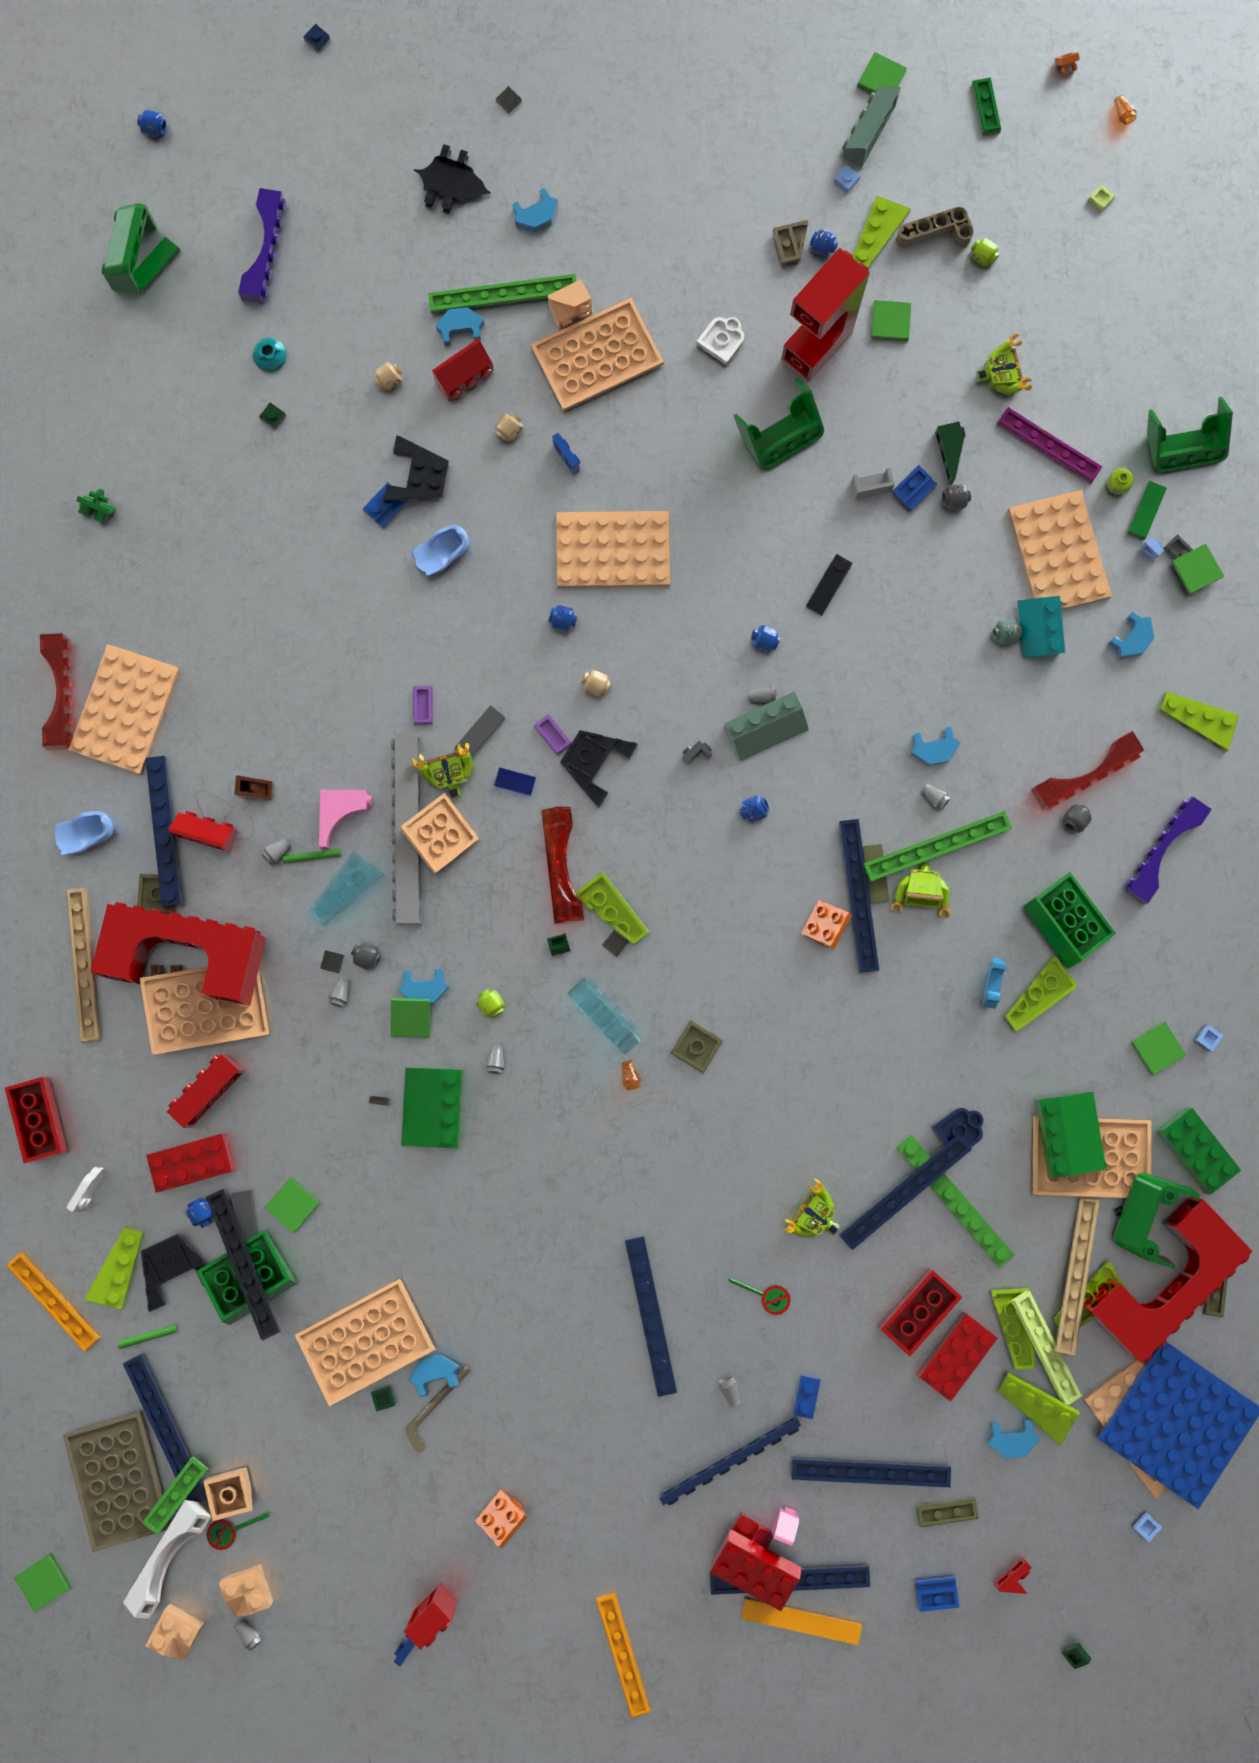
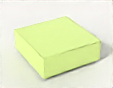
(1101, 198)

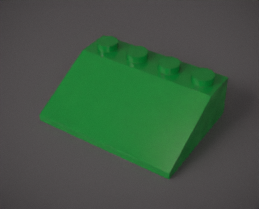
(1069, 920)
(432, 1107)
(1070, 1135)
(223, 1284)

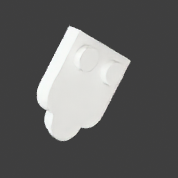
(722, 338)
(81, 1198)

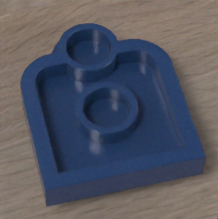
(960, 1122)

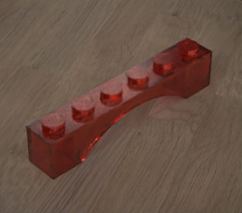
(56, 730)
(1054, 789)
(557, 828)

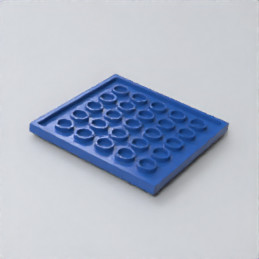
(1180, 1424)

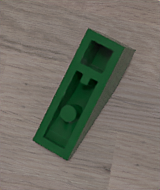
(950, 443)

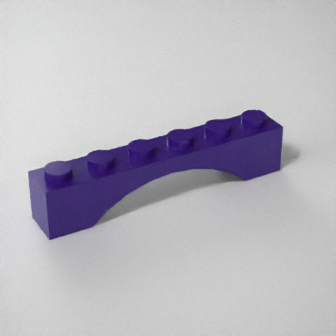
(254, 281)
(1146, 881)

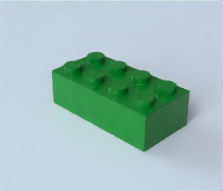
(1198, 1150)

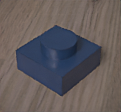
(316, 37)

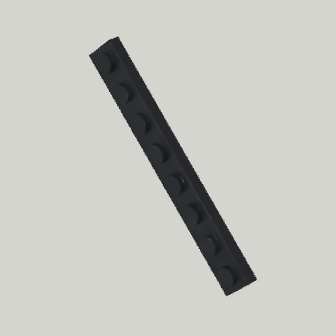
(243, 1264)

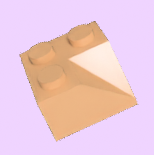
(570, 304)
(229, 1493)
(246, 1591)
(174, 1633)

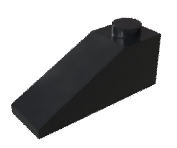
(829, 584)

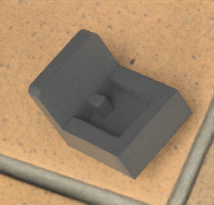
(691, 752)

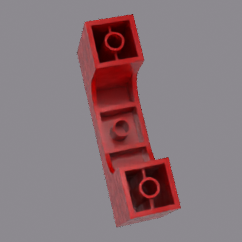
(826, 313)
(133, 932)
(1212, 1257)

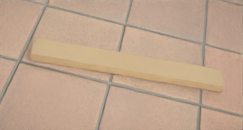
(82, 962)
(1077, 1276)

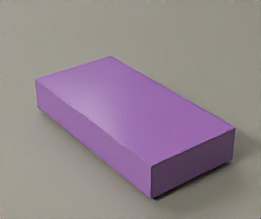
(422, 705)
(552, 734)

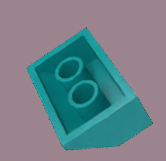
(1041, 626)

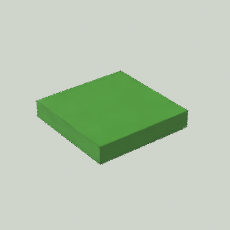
(881, 73)
(891, 320)
(1197, 569)
(410, 1017)
(1158, 1048)
(292, 1205)
(42, 1582)

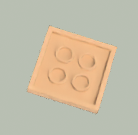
(439, 833)

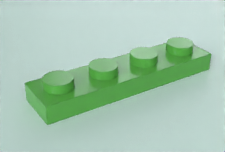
(175, 1495)

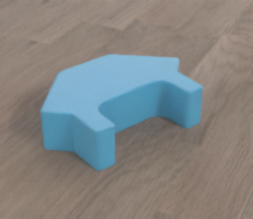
(538, 215)
(459, 321)
(1137, 640)
(936, 751)
(993, 983)
(424, 989)
(434, 1369)
(1013, 1443)

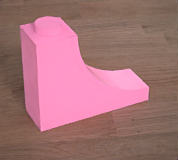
(338, 806)

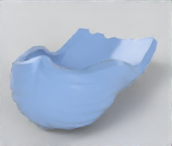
(441, 549)
(83, 832)

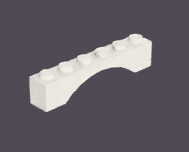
(146, 1591)

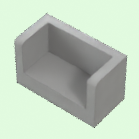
(873, 484)

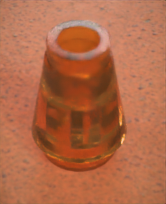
(1125, 110)
(630, 1076)

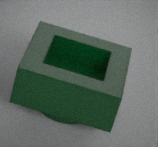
(272, 415)
(558, 944)
(383, 1398)
(1076, 1656)

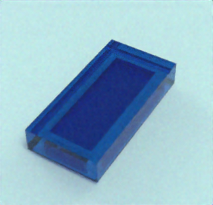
(515, 781)

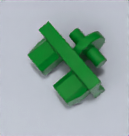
(87, 503)

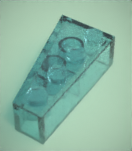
(347, 884)
(606, 1017)

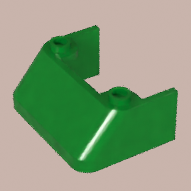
(125, 247)
(788, 434)
(1193, 447)
(1139, 1213)

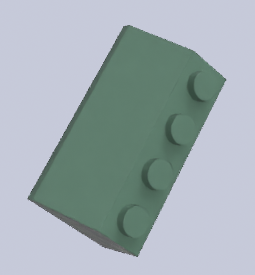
(871, 124)
(766, 726)

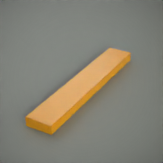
(53, 1301)
(802, 1621)
(623, 1655)

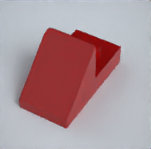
(753, 1530)
(1009, 1580)

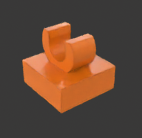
(1066, 60)

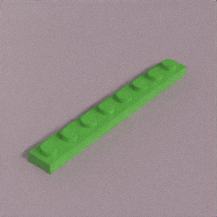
(498, 293)
(937, 846)
(959, 1205)

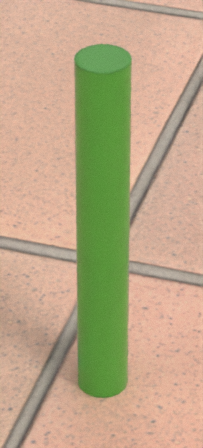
(311, 855)
(147, 1336)

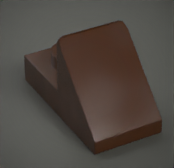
(252, 788)

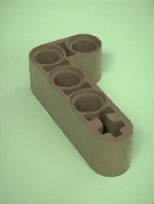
(929, 223)

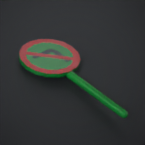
(774, 1298)
(222, 1533)

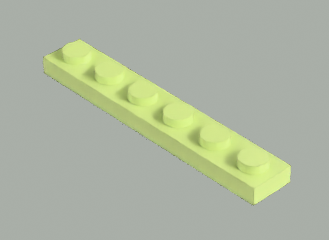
(1045, 1347)

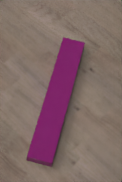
(1049, 445)

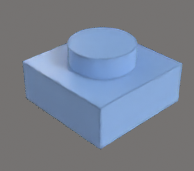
(847, 178)
(1152, 548)
(1209, 1038)
(1147, 1527)

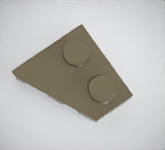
(790, 241)

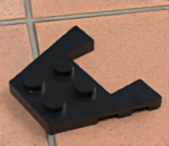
(425, 476)
(587, 756)
(164, 1262)

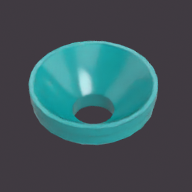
(271, 362)

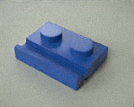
(566, 454)
(914, 488)
(382, 512)
(937, 1594)

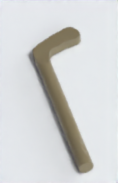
(417, 1444)

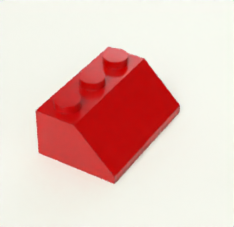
(463, 370)
(203, 831)

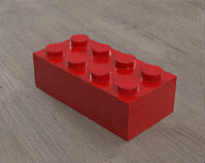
(205, 1090)
(36, 1119)
(191, 1162)
(920, 1312)
(956, 1356)
(755, 1570)
(431, 1617)

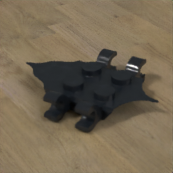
(450, 179)

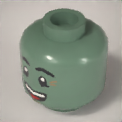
(1007, 632)

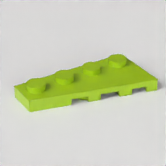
(880, 226)
(1209, 721)
(608, 903)
(1045, 991)
(115, 1276)
(1100, 1277)
(1015, 1335)
(1043, 1409)

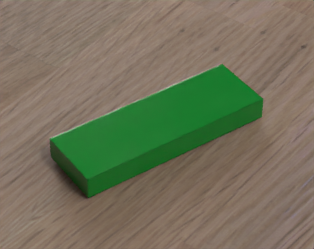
(986, 106)
(155, 263)
(1147, 510)

